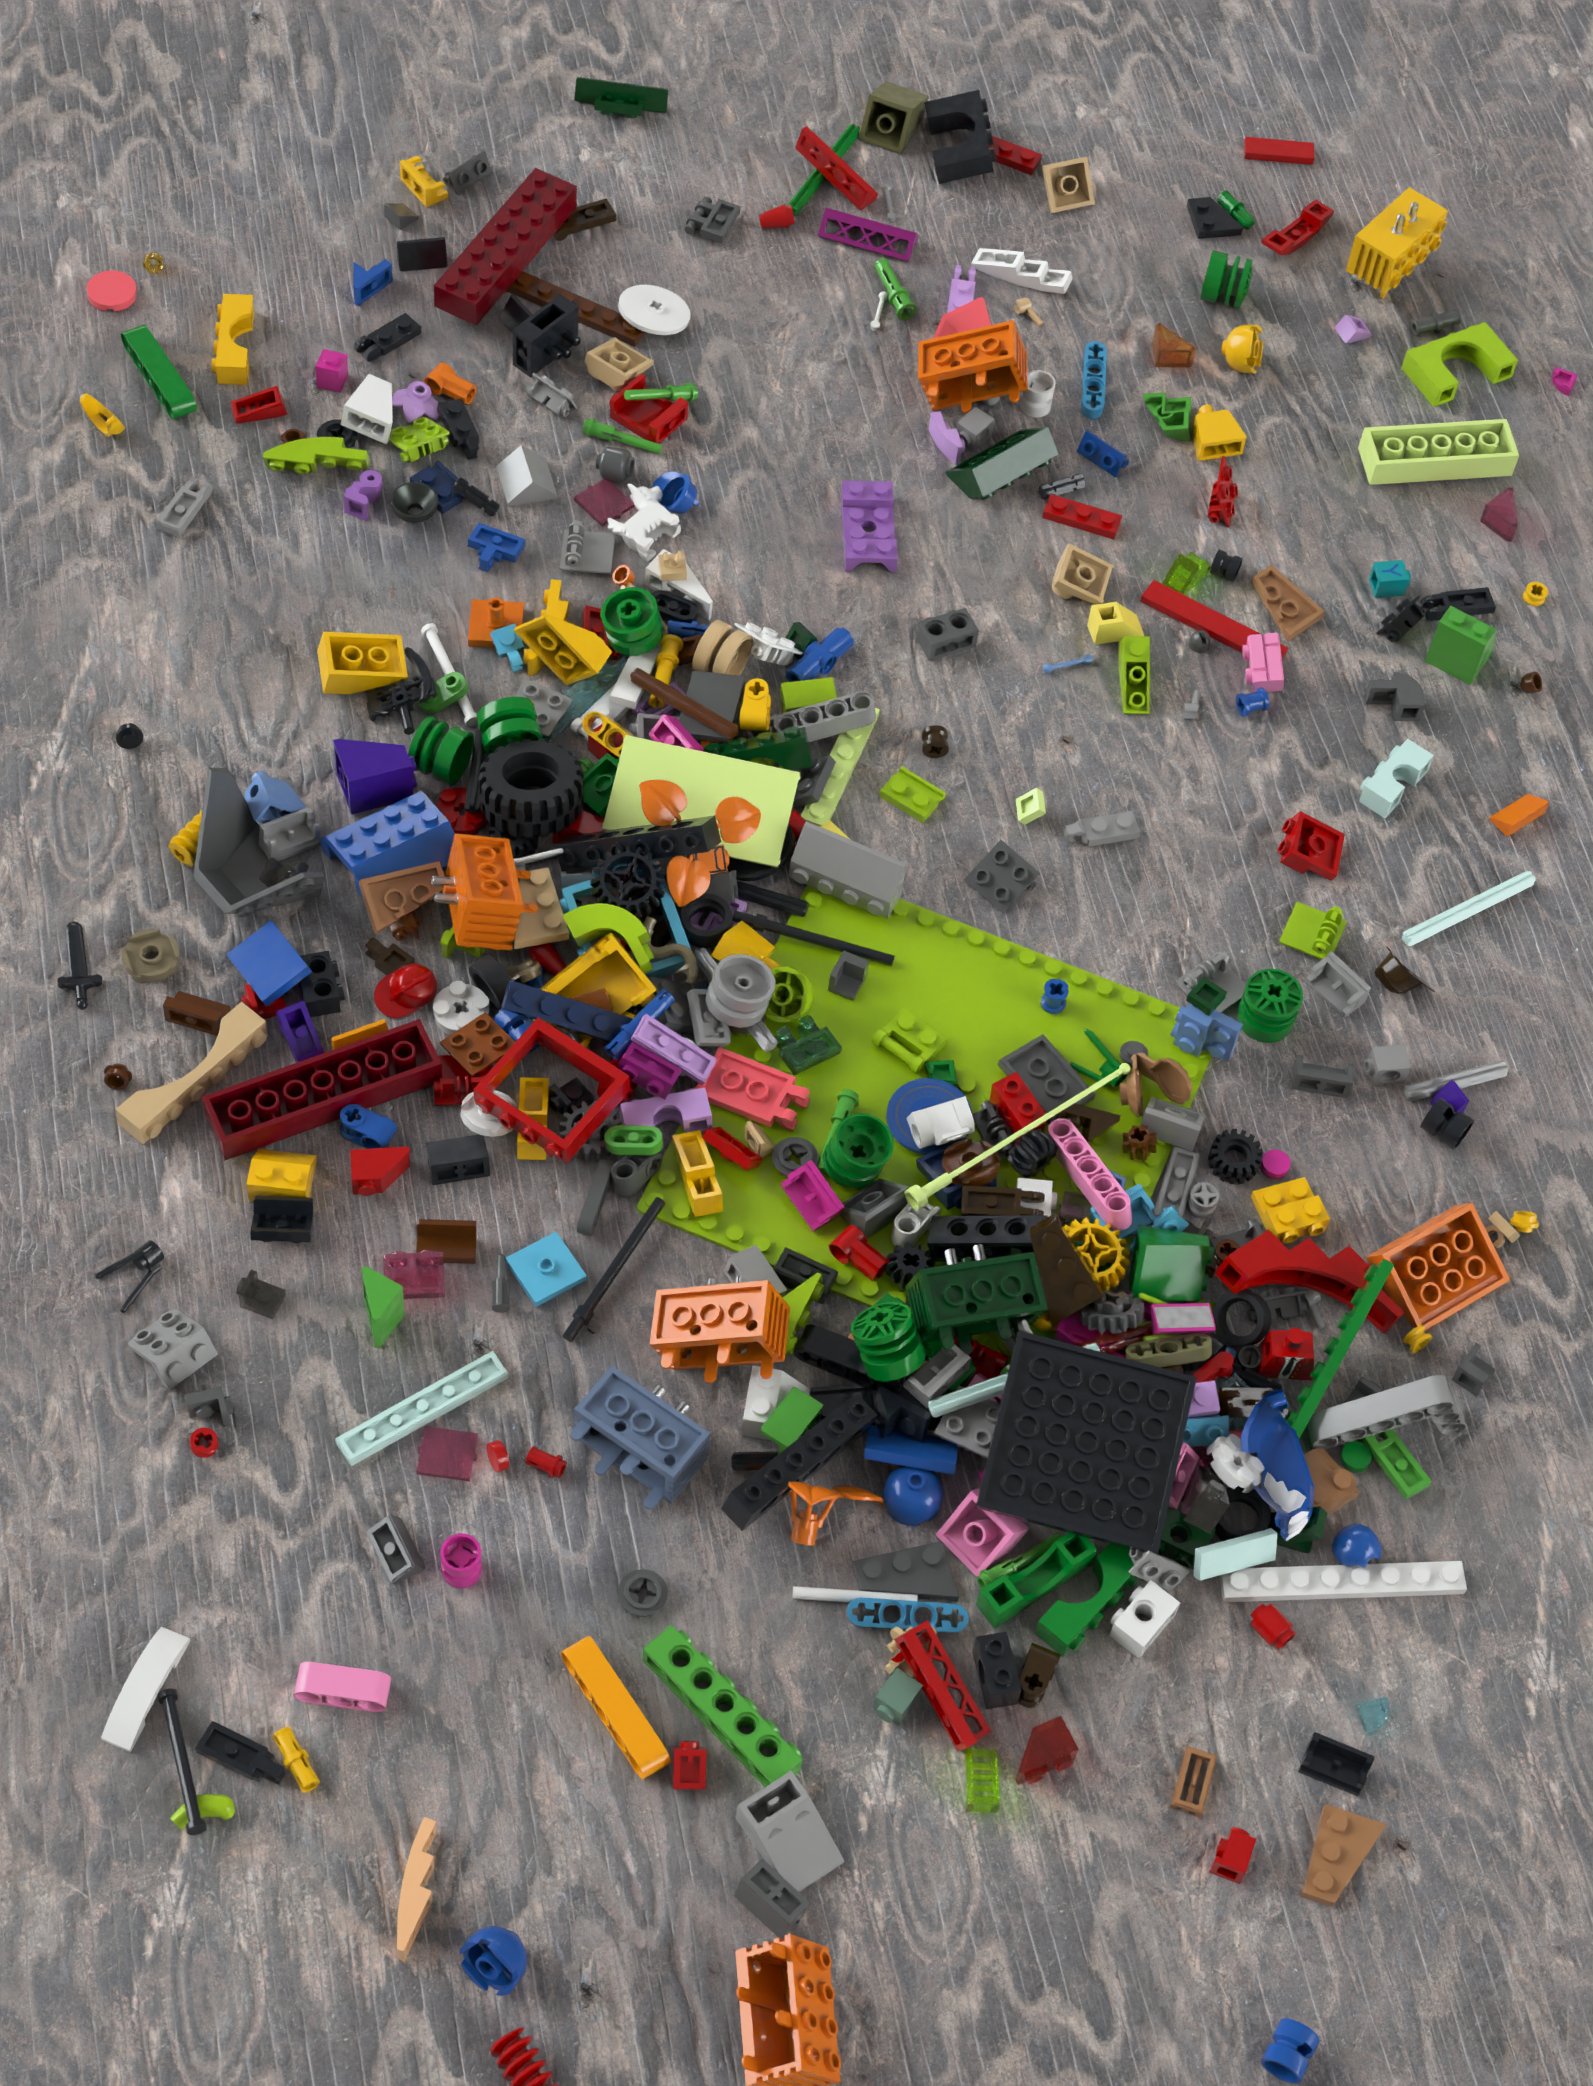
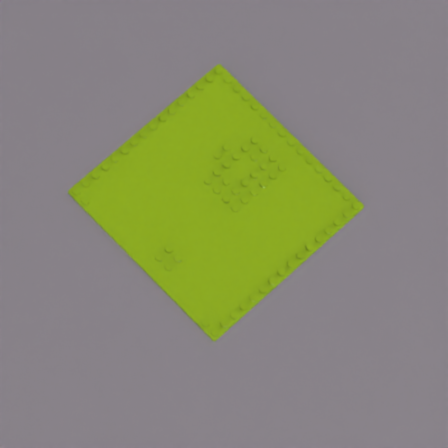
(987, 1005)

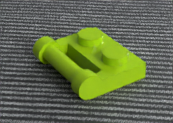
(914, 1035)

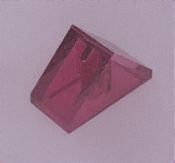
(1501, 515)

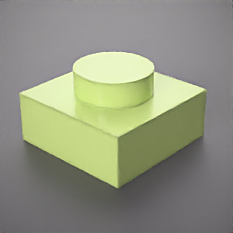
(1030, 806)

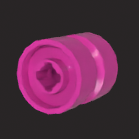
(461, 1560)

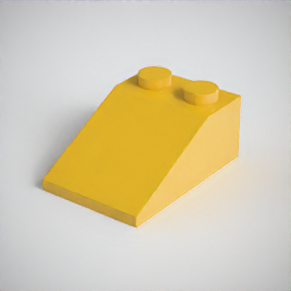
(564, 647)
(360, 661)

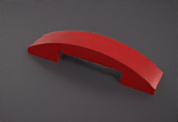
(1299, 231)

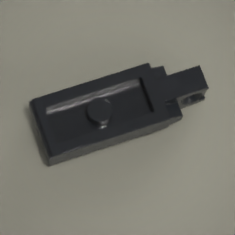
(460, 426)
(239, 1754)

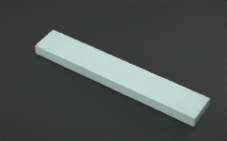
(421, 1408)

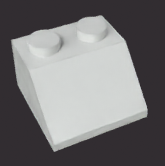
(764, 1397)

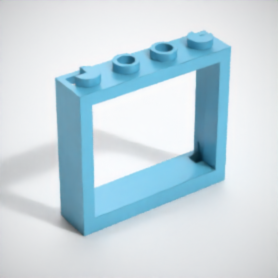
(668, 909)

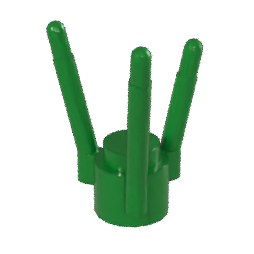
(1108, 1066)

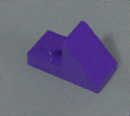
(299, 1031)

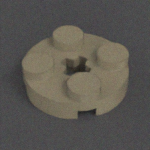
(155, 969)

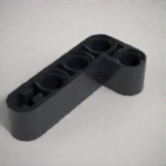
(838, 1356)

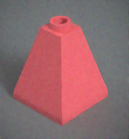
(964, 318)

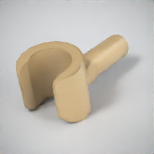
(1024, 305)

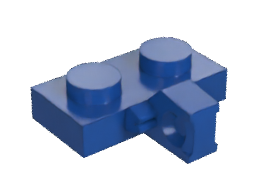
(495, 545)

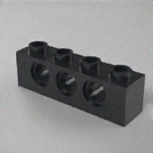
(997, 1234)

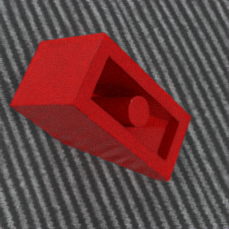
(377, 1168)

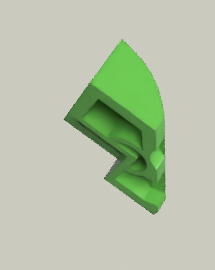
(1171, 414)

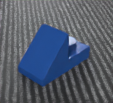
(372, 281)

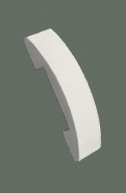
(142, 1688)

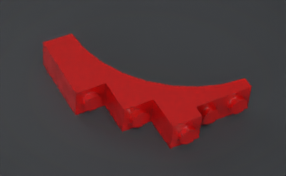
(1307, 1266)

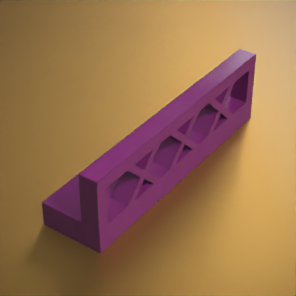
(870, 226)

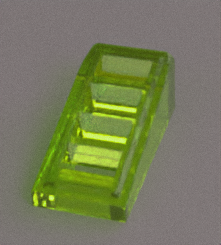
(981, 1803)

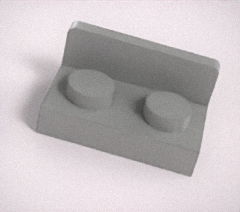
(706, 1028)

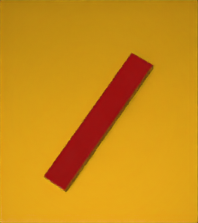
(1199, 616)

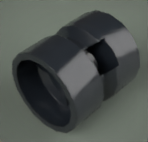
(1448, 1124)

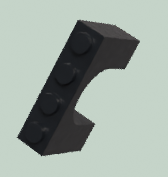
(972, 156)

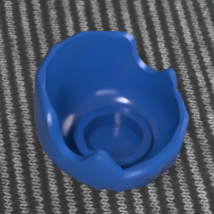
(1356, 1546)

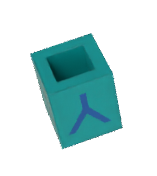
(1389, 578)

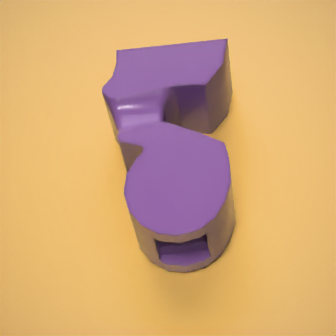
(362, 493)

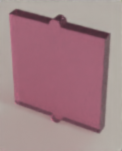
(603, 501)
(447, 1453)

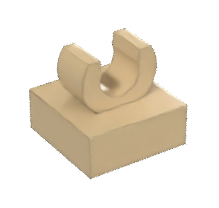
(672, 566)
(1503, 1228)

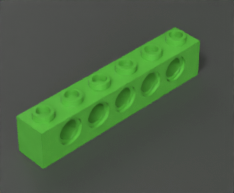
(724, 1725)

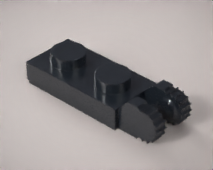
(388, 337)
(1469, 601)

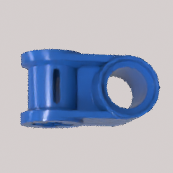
(368, 1129)

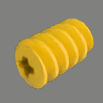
(185, 843)

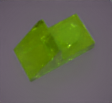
(1186, 573)

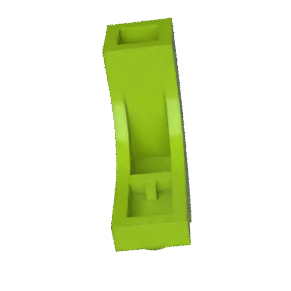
(600, 919)

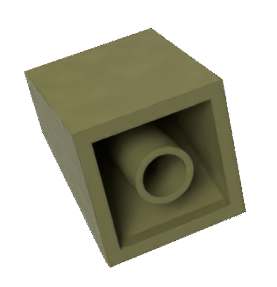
(892, 116)

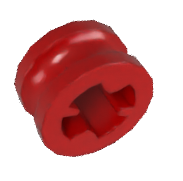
(207, 1434)

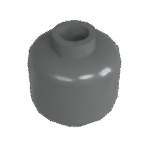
(615, 464)

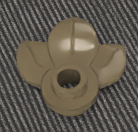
(524, 971)

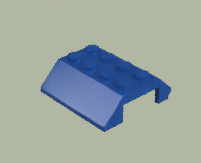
(393, 839)

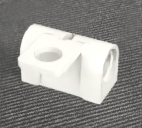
(941, 1123)

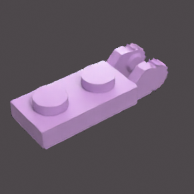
(961, 290)

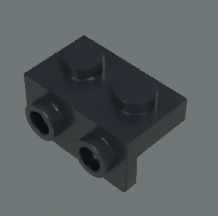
(282, 1219)

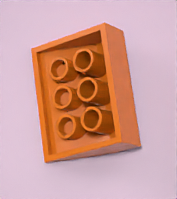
(1441, 1266)

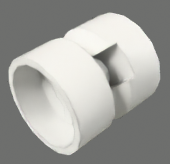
(1039, 396)

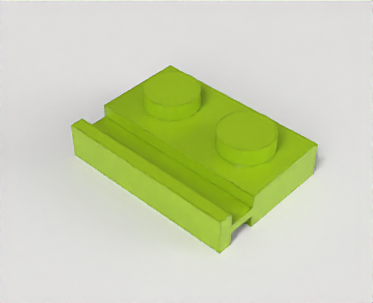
(912, 794)

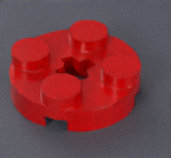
(453, 800)

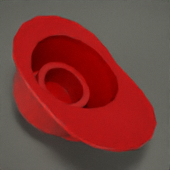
(405, 990)

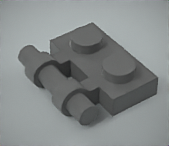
(719, 221)

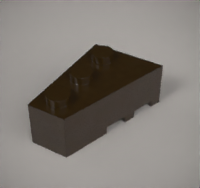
(1062, 1270)

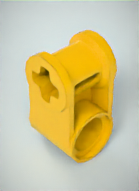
(756, 706)

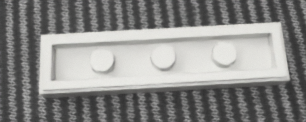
(627, 693)

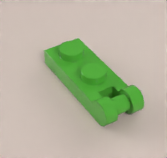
(1397, 1463)

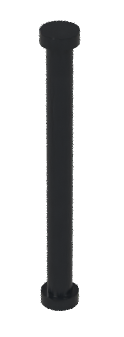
(195, 1823)

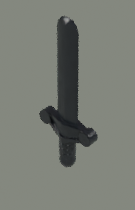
(79, 978)

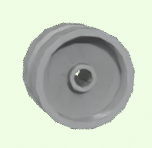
(740, 990)

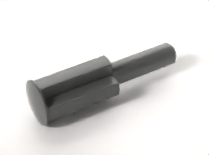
(500, 1287)

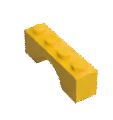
(235, 318)

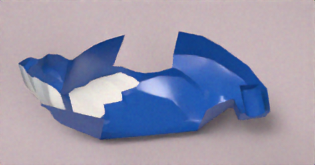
(1285, 1474)

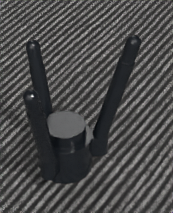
(144, 1258)

